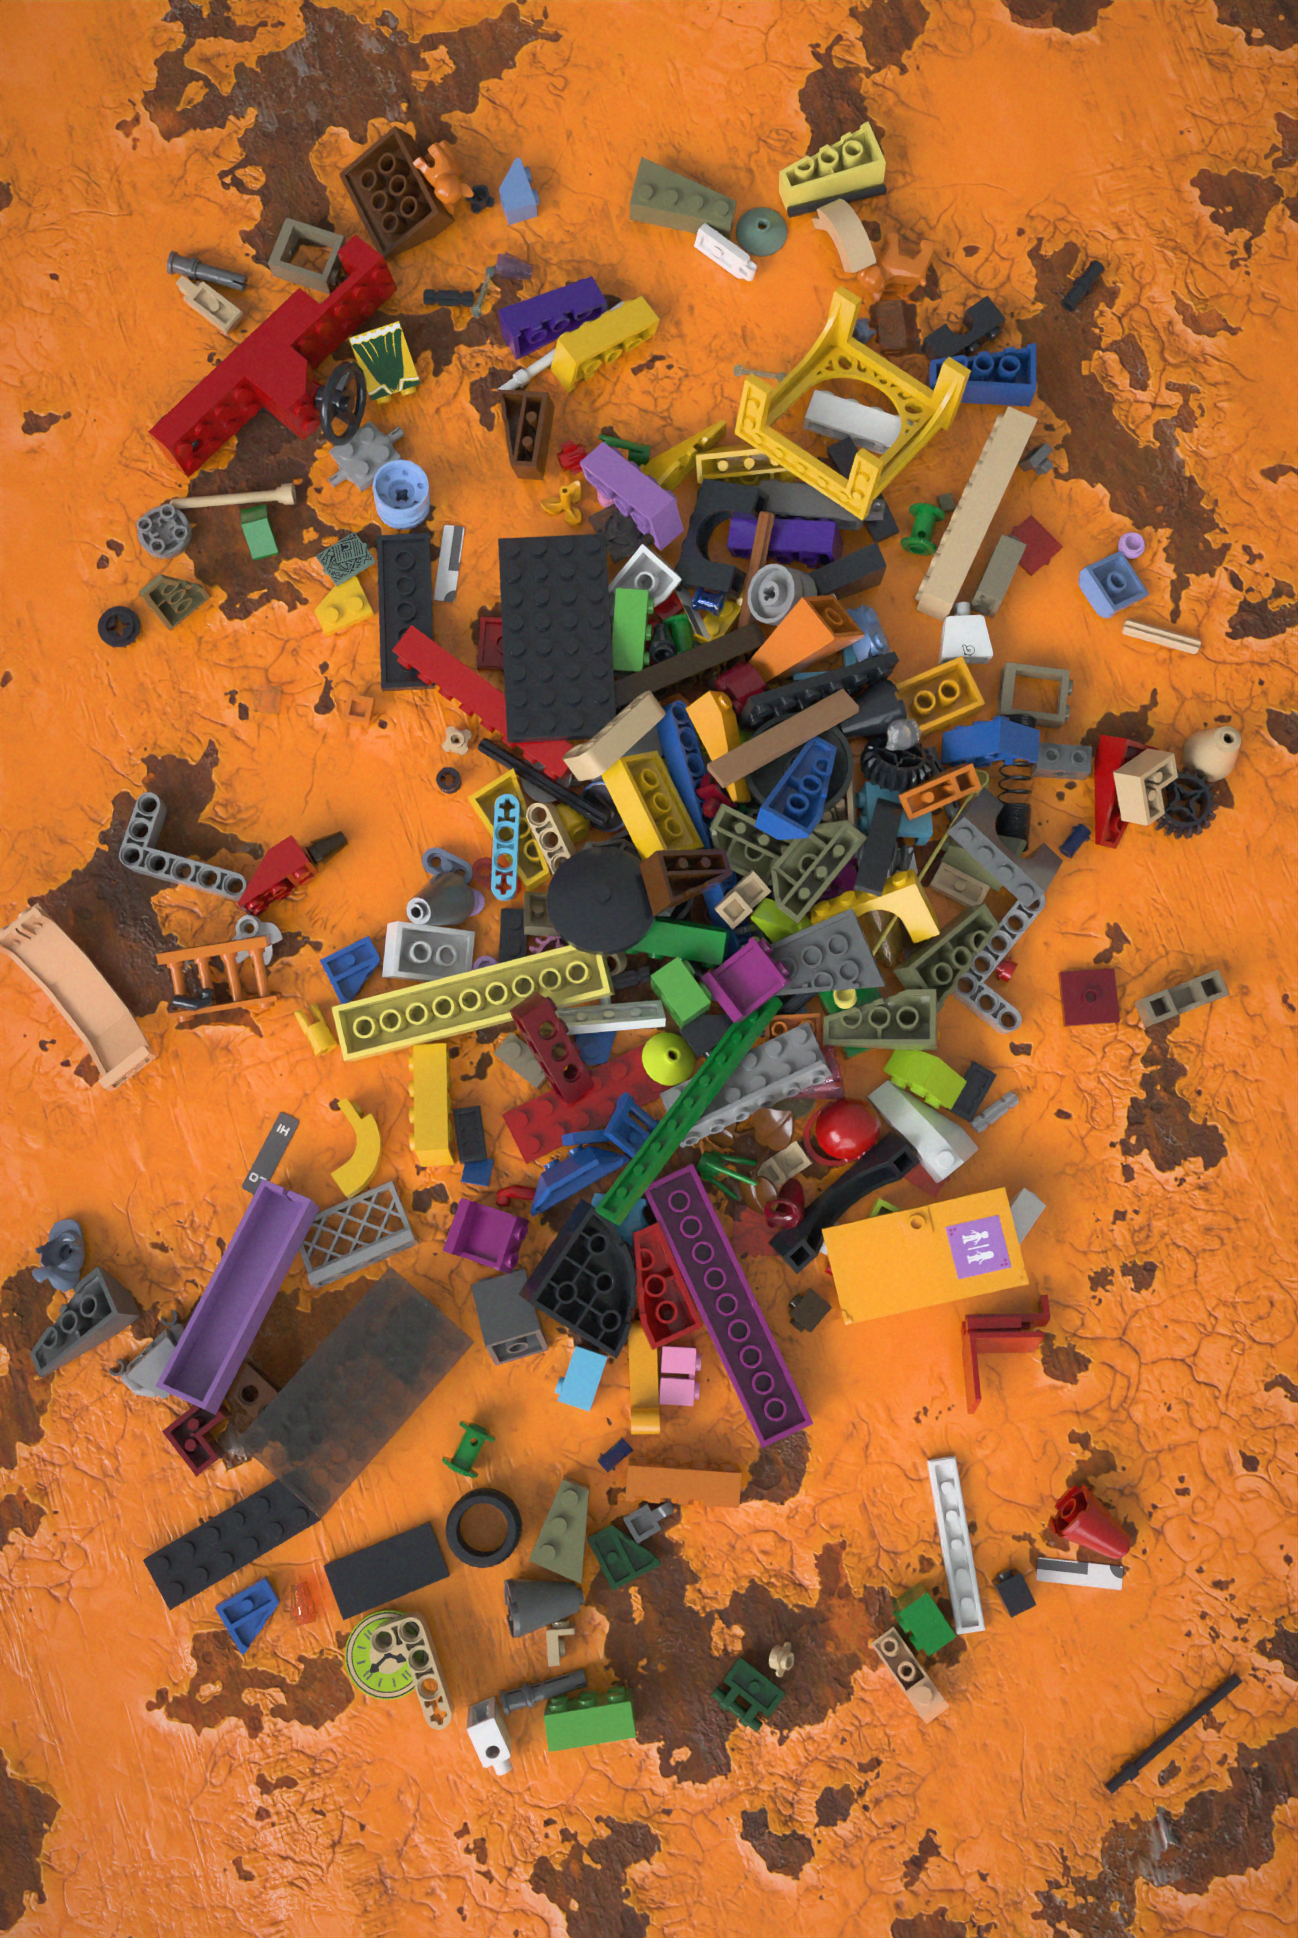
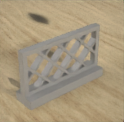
(363, 1256)

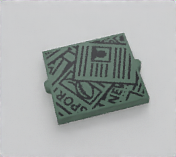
(345, 559)

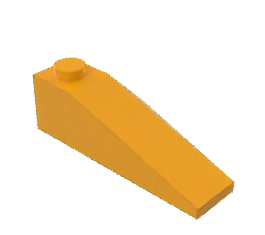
(719, 733)

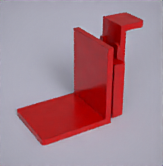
(998, 1335)

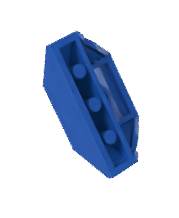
(573, 1174)

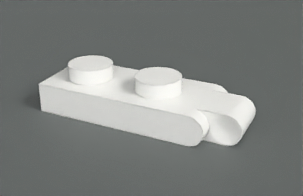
(725, 253)

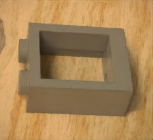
(285, 246)
(997, 575)
(1043, 719)

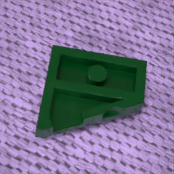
(621, 1556)

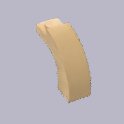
(847, 233)

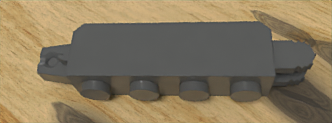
(805, 501)

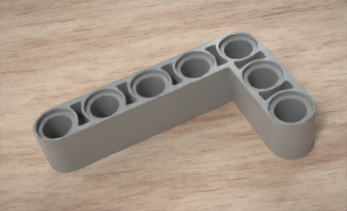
(174, 864)
(992, 959)

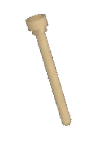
(285, 494)

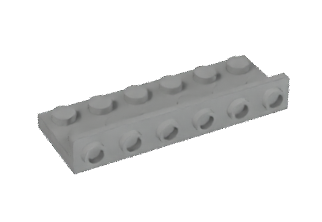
(760, 1080)

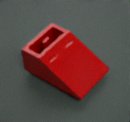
(279, 872)

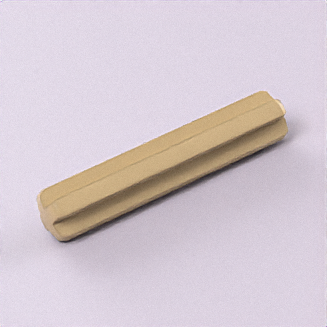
(1161, 636)

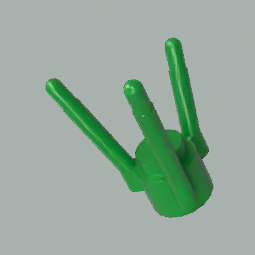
(637, 452)
(711, 1164)

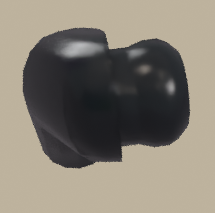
(195, 1003)

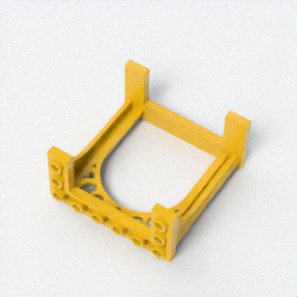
(869, 475)

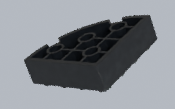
(587, 1280)

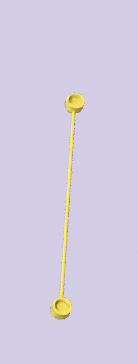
(847, 998)

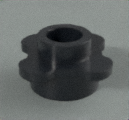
(480, 191)

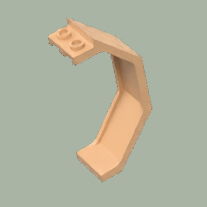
(79, 994)

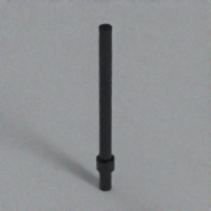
(1130, 1770)

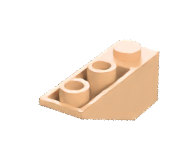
(910, 1675)

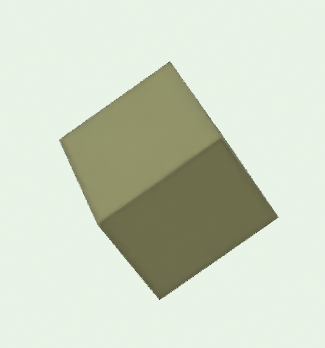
(946, 503)

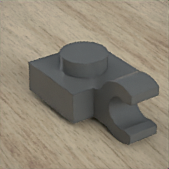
(645, 1521)

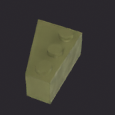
(564, 1531)

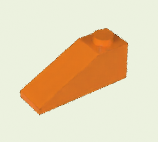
(940, 790)

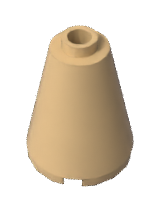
(1212, 752)

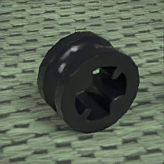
(442, 785)

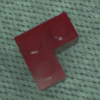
(193, 1440)

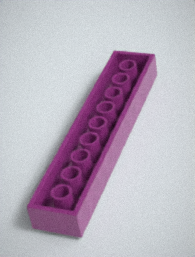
(727, 1306)

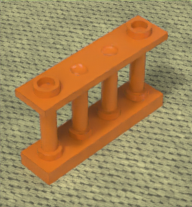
(228, 951)

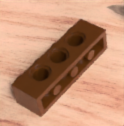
(252, 1375)

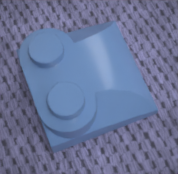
(1111, 585)
(874, 641)

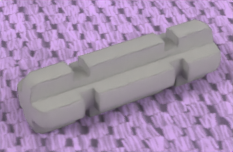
(994, 1112)

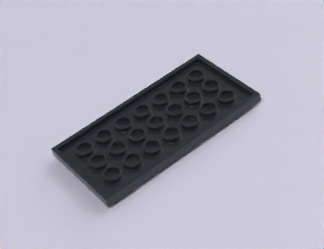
(556, 637)

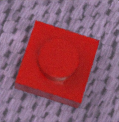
(669, 607)

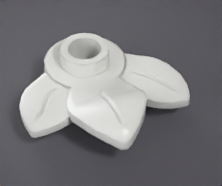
(260, 928)

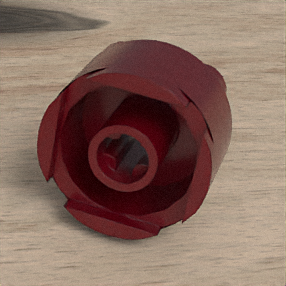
(740, 684)

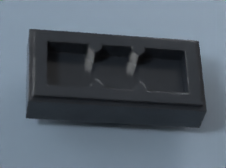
(977, 1085)
(470, 1135)

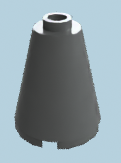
(442, 901)
(539, 1603)

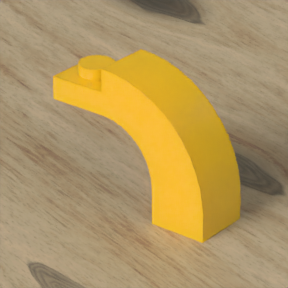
(367, 1157)

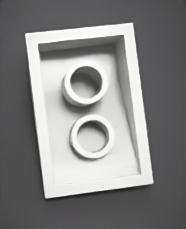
(426, 952)

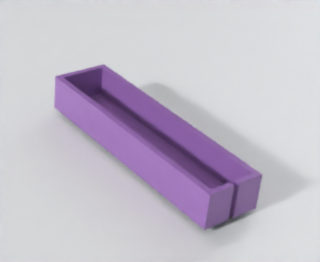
(238, 1296)

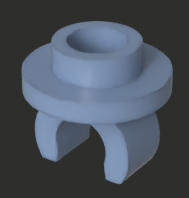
(862, 332)

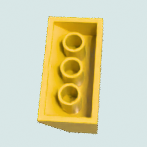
(650, 805)

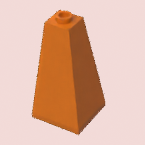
(805, 636)

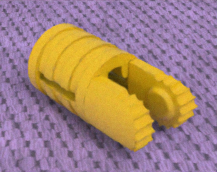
(318, 1033)

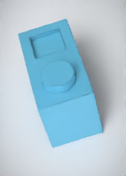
(581, 1378)

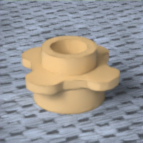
(460, 747)
(781, 1658)

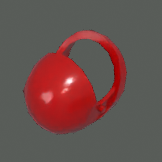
(843, 1130)

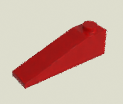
(1110, 756)
(662, 1295)

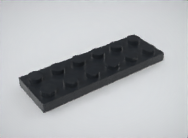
(403, 601)
(807, 692)
(228, 1542)

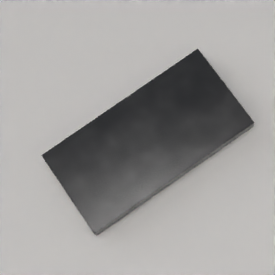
(386, 1570)

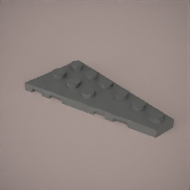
(828, 957)

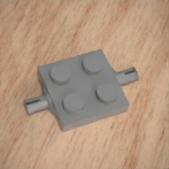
(364, 456)

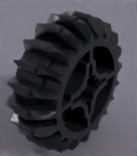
(895, 769)
(1187, 811)

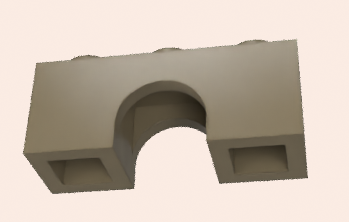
(1181, 998)

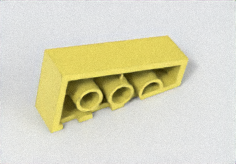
(835, 170)

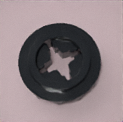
(109, 621)

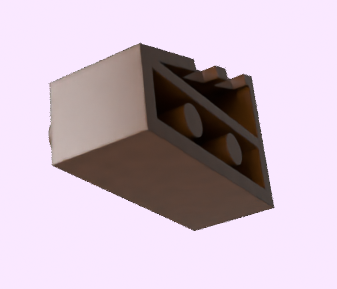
(528, 430)
(681, 875)

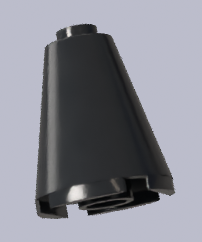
(876, 711)

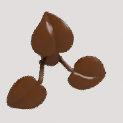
(775, 1131)

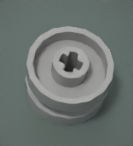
(776, 592)

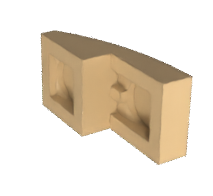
(741, 899)
(785, 1164)

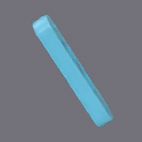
(505, 847)

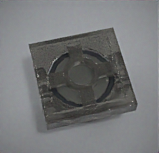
(620, 533)

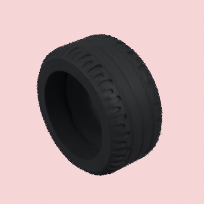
(462, 1549)

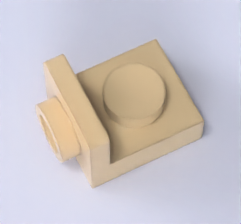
(556, 1646)

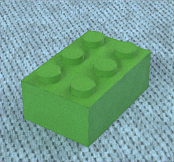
(680, 992)
(590, 1718)

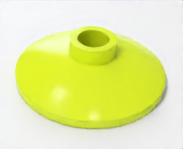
(660, 1066)

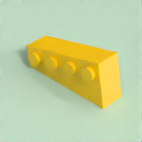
(602, 341)
(431, 1105)

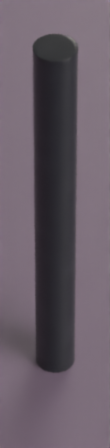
(849, 197)

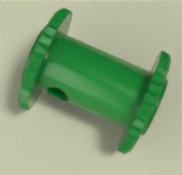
(922, 529)
(681, 632)
(468, 1451)

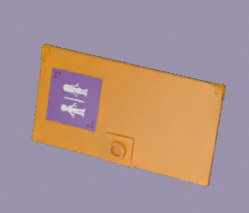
(925, 1255)

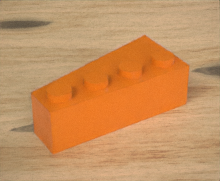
(683, 1482)

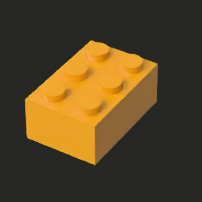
(940, 696)

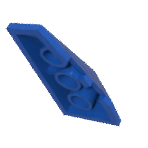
(800, 795)

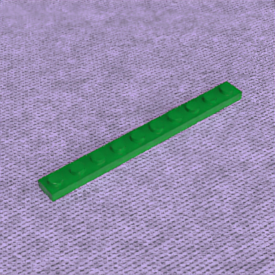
(684, 1113)

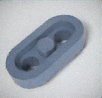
(449, 863)

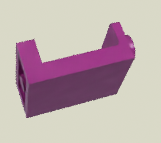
(747, 979)
(486, 1235)

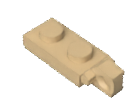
(210, 304)

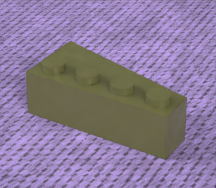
(677, 202)
(948, 955)

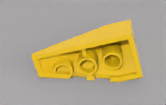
(676, 463)

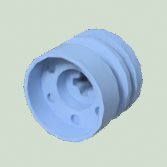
(401, 481)

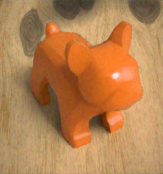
(445, 175)
(896, 266)

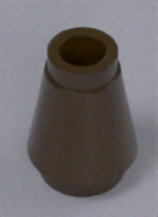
(327, 847)

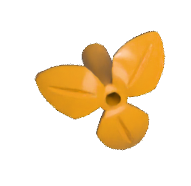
(569, 495)

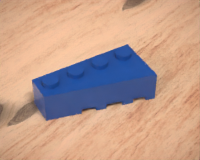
(995, 377)

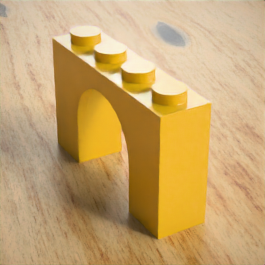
(900, 895)

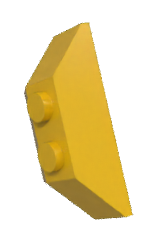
(740, 465)

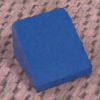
(478, 1173)

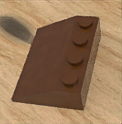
(394, 195)

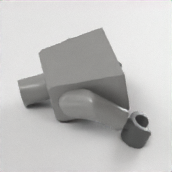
(145, 1369)

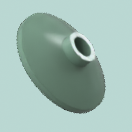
(761, 241)

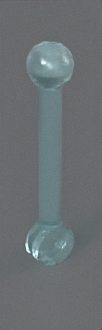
(476, 310)
(738, 371)

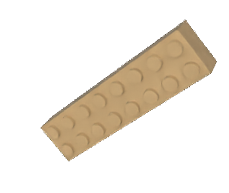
(974, 513)

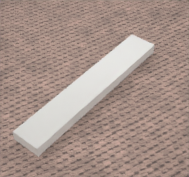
(955, 1545)

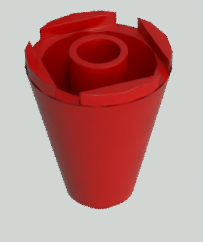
(1089, 1524)

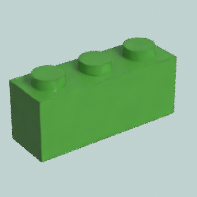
(631, 630)

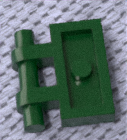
(752, 1686)

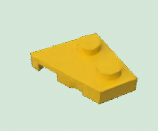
(343, 607)

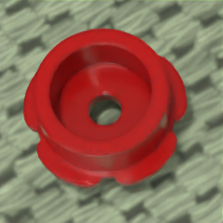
(1005, 969)

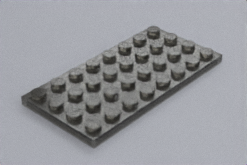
(355, 1392)

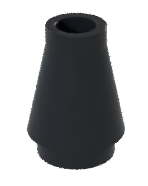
(662, 644)

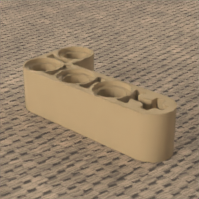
(615, 739)
(419, 1670)

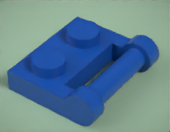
(624, 1130)

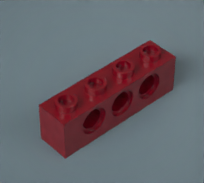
(528, 1017)

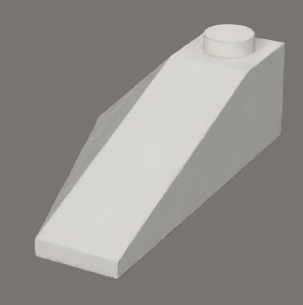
(645, 572)
(930, 1135)

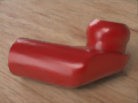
(514, 1191)

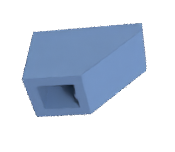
(516, 195)

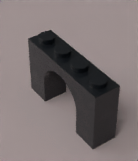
(715, 504)

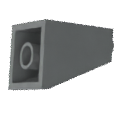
(507, 1320)

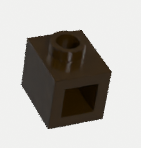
(807, 1310)

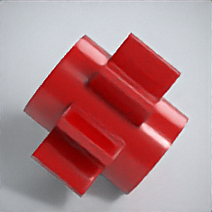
(571, 456)

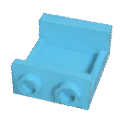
(919, 828)

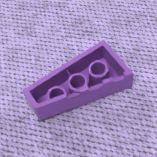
(634, 493)

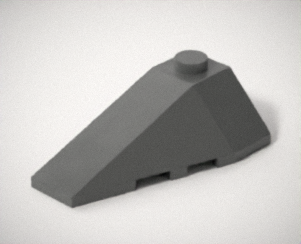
(91, 1317)

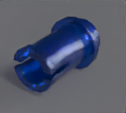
(1075, 840)
(614, 1455)

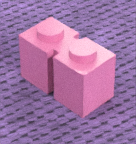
(679, 1389)

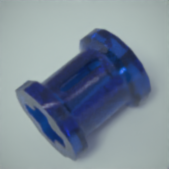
(708, 601)

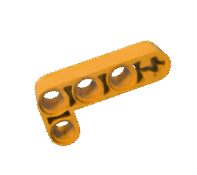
(643, 1383)

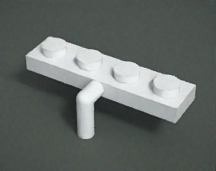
(612, 1016)

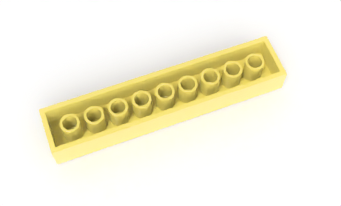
(467, 1001)

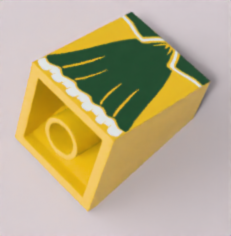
(385, 362)

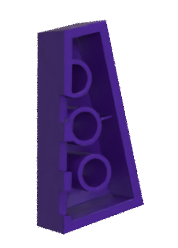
(549, 315)
(790, 540)

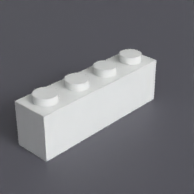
(848, 418)

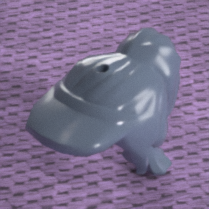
(56, 1259)

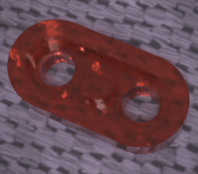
(486, 862)

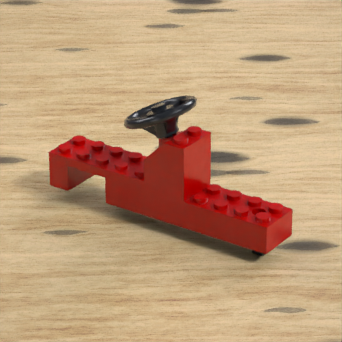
(277, 368)

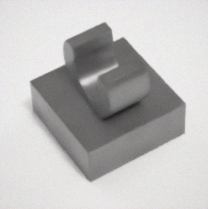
(1037, 460)

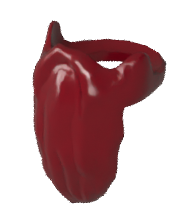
(790, 1208)

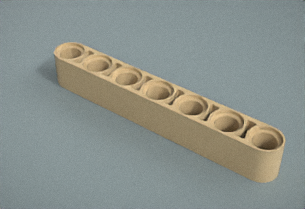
(563, 849)

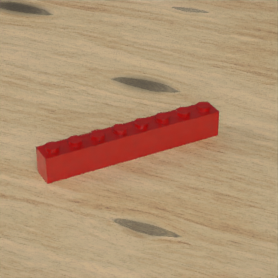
(475, 697)

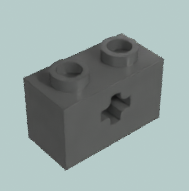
(1062, 761)

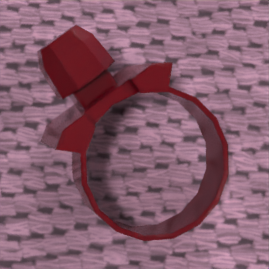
(713, 796)

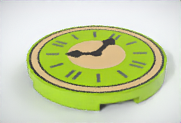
(375, 1673)

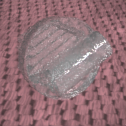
(902, 734)

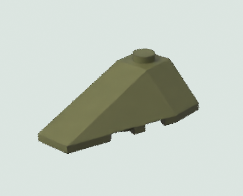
(173, 599)
(894, 1022)

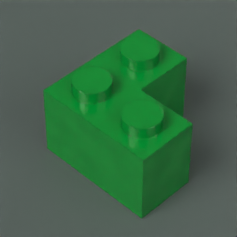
(920, 1614)

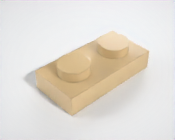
(958, 886)

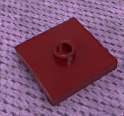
(1089, 997)

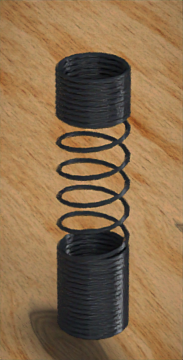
(1015, 817)

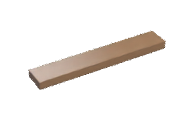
(782, 738)

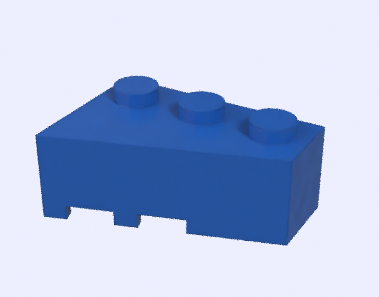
(990, 742)

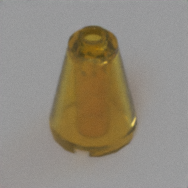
(873, 926)

